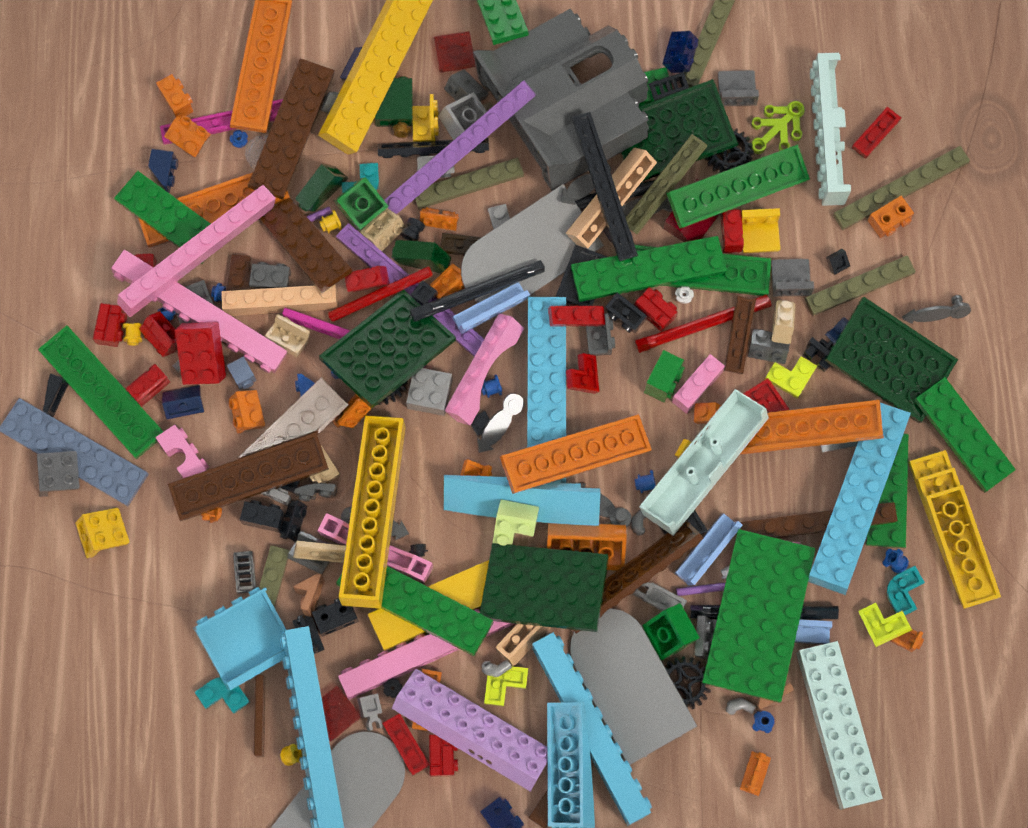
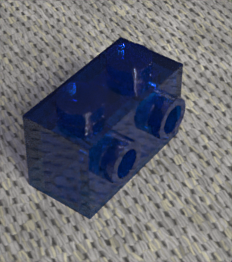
(680, 51)
(499, 815)

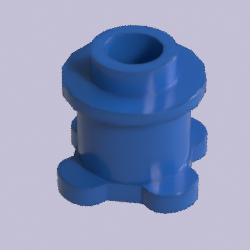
(491, 387)
(645, 482)
(896, 560)
(758, 724)

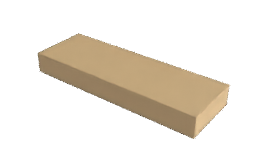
(319, 551)

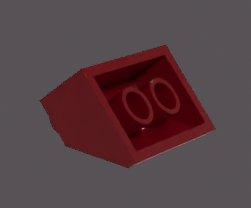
(691, 232)

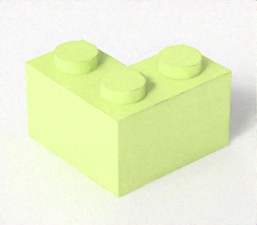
(513, 519)

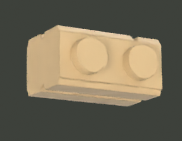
(783, 322)

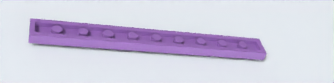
(460, 147)
(374, 257)

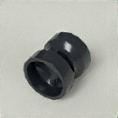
(413, 228)

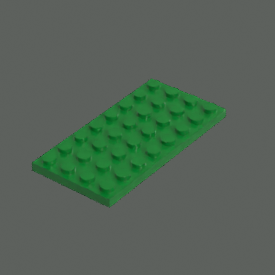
(759, 616)

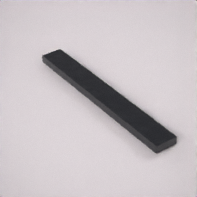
(604, 186)

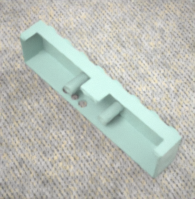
(827, 123)
(704, 462)
(839, 725)

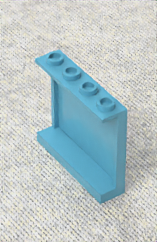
(242, 638)

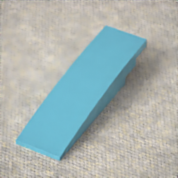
(556, 500)
(569, 767)

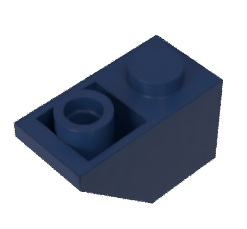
(162, 166)

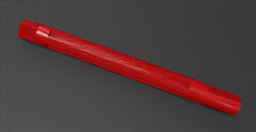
(695, 326)

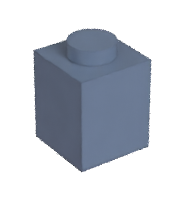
(242, 373)

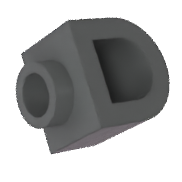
(329, 101)

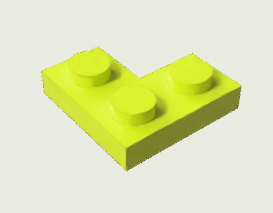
(794, 381)
(883, 629)
(496, 686)

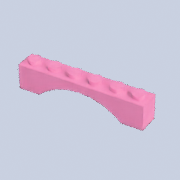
(466, 399)
(399, 560)

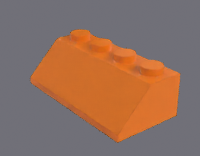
(592, 539)

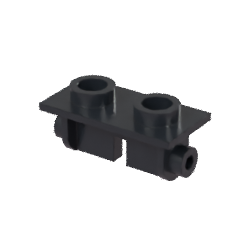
(296, 512)
(303, 621)

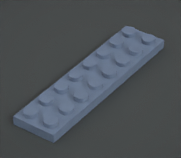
(95, 463)

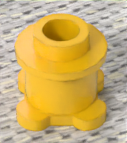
(330, 222)
(132, 334)
(290, 755)

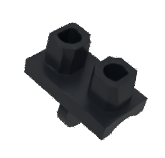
(820, 349)

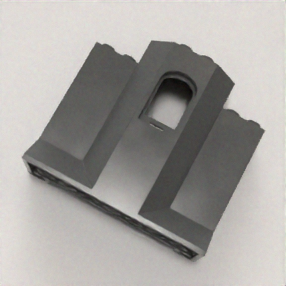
(546, 120)

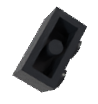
(626, 313)
(261, 516)
(334, 617)

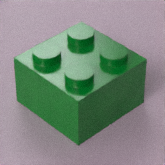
(361, 203)
(664, 375)
(670, 631)

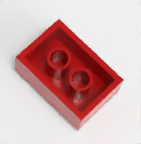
(200, 353)

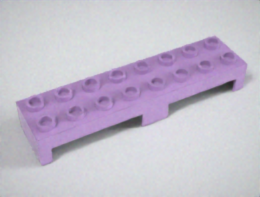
(472, 728)

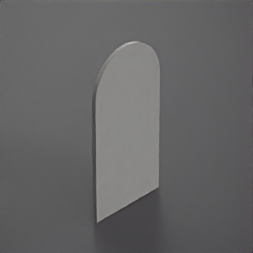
(525, 239)
(630, 685)
(367, 780)

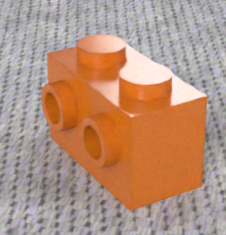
(174, 96)
(890, 217)

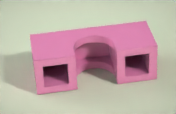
(698, 382)
(173, 442)

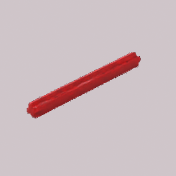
(380, 294)

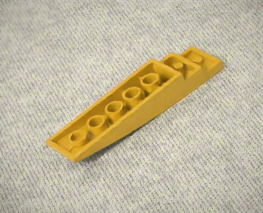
(954, 529)
(463, 587)

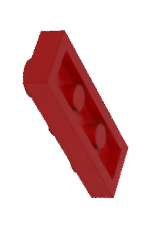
(876, 132)
(576, 316)
(406, 744)

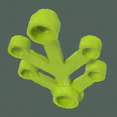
(779, 124)

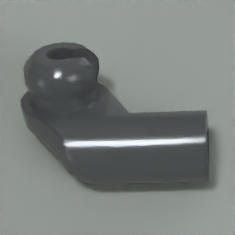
(637, 523)

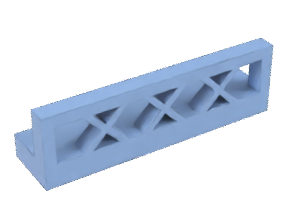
(490, 307)
(707, 550)
(813, 632)

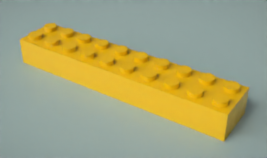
(373, 73)
(372, 512)

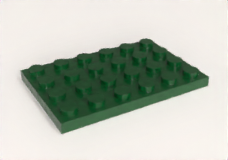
(678, 117)
(386, 349)
(889, 357)
(544, 587)

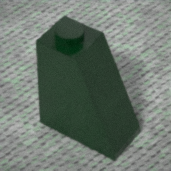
(397, 104)
(320, 187)
(421, 255)

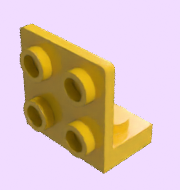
(426, 121)
(761, 230)
(101, 531)

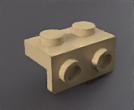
(288, 335)

